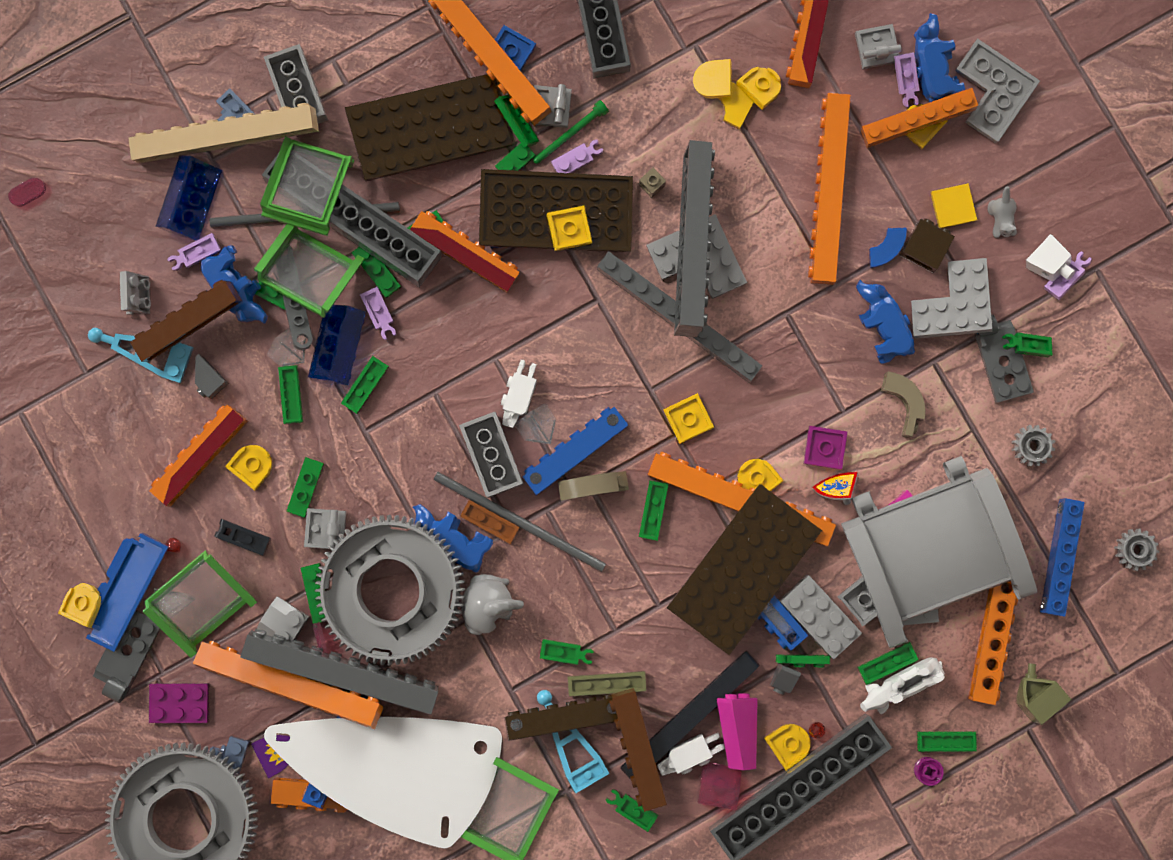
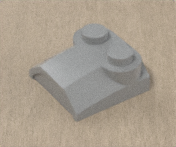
(859, 601)
(283, 620)

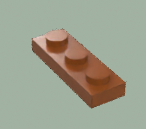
(489, 521)

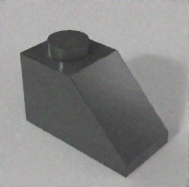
(207, 378)
(784, 679)

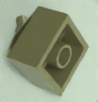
(1040, 696)

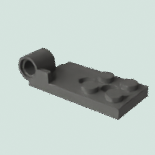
(991, 349)
(121, 670)

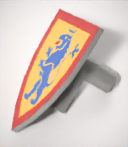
(837, 487)

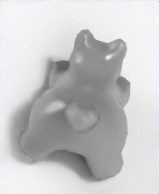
(1003, 212)

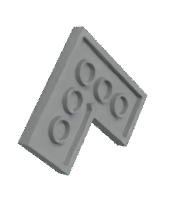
(1005, 87)
(723, 271)
(966, 308)

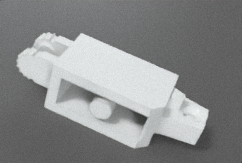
(519, 395)
(688, 754)

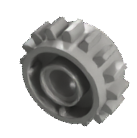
(1023, 449)
(1126, 552)

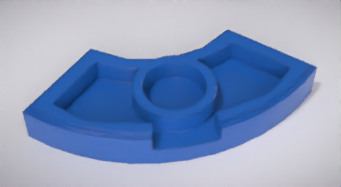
(888, 248)

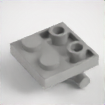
(877, 46)
(559, 101)
(134, 293)
(324, 527)

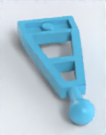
(175, 364)
(589, 772)

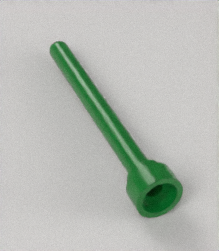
(598, 110)

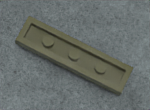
(606, 683)

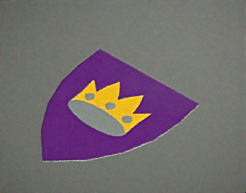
(269, 759)

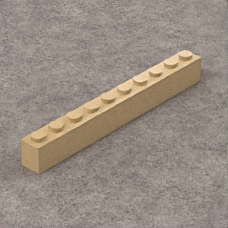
(223, 133)

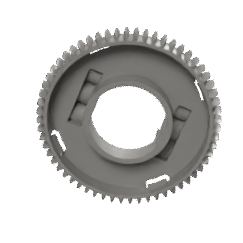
(361, 552)
(169, 770)

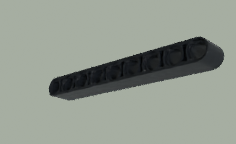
(699, 707)

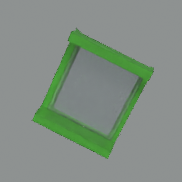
(304, 186)
(306, 270)
(196, 602)
(511, 812)

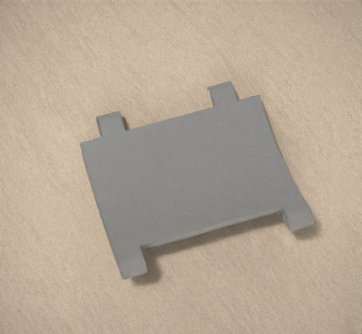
(937, 548)

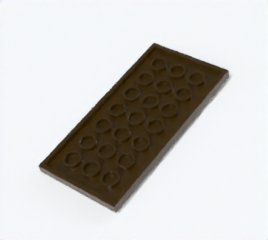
(427, 127)
(517, 205)
(744, 569)

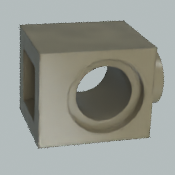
(652, 182)

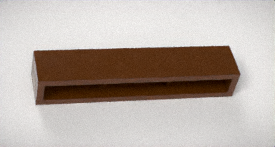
(185, 321)
(638, 748)

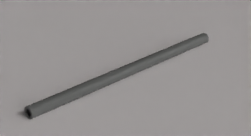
(257, 218)
(519, 521)

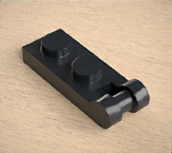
(243, 537)

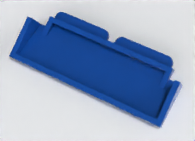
(129, 580)

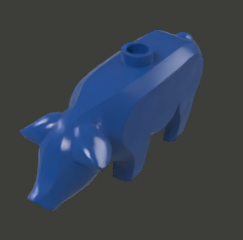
(932, 63)
(221, 268)
(888, 320)
(468, 552)

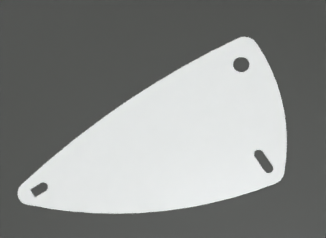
(399, 773)

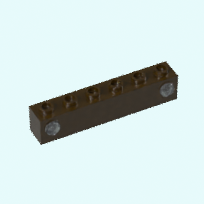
(559, 719)

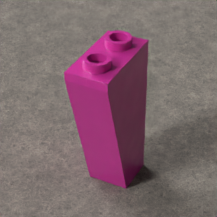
(739, 729)

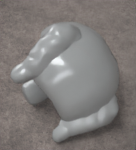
(486, 602)

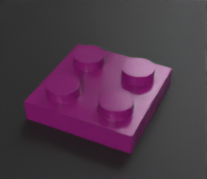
(825, 447)

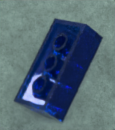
(188, 197)
(337, 344)

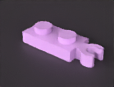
(907, 77)
(576, 158)
(196, 252)
(1061, 285)
(378, 311)

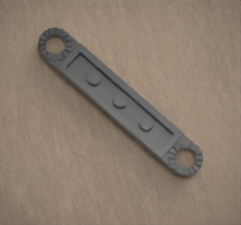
(297, 322)

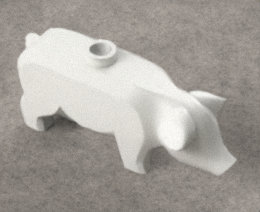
(903, 684)

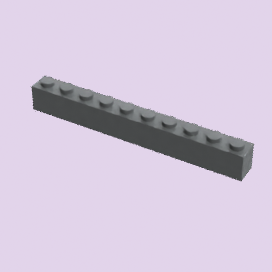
(664, 307)

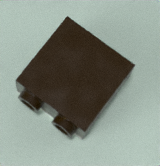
(927, 245)

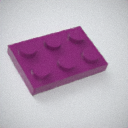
(179, 703)

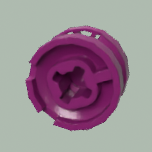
(928, 771)

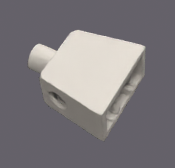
(1050, 260)

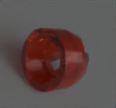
(173, 544)
(819, 733)

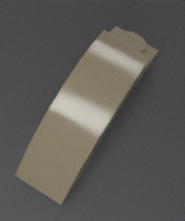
(910, 396)
(593, 485)

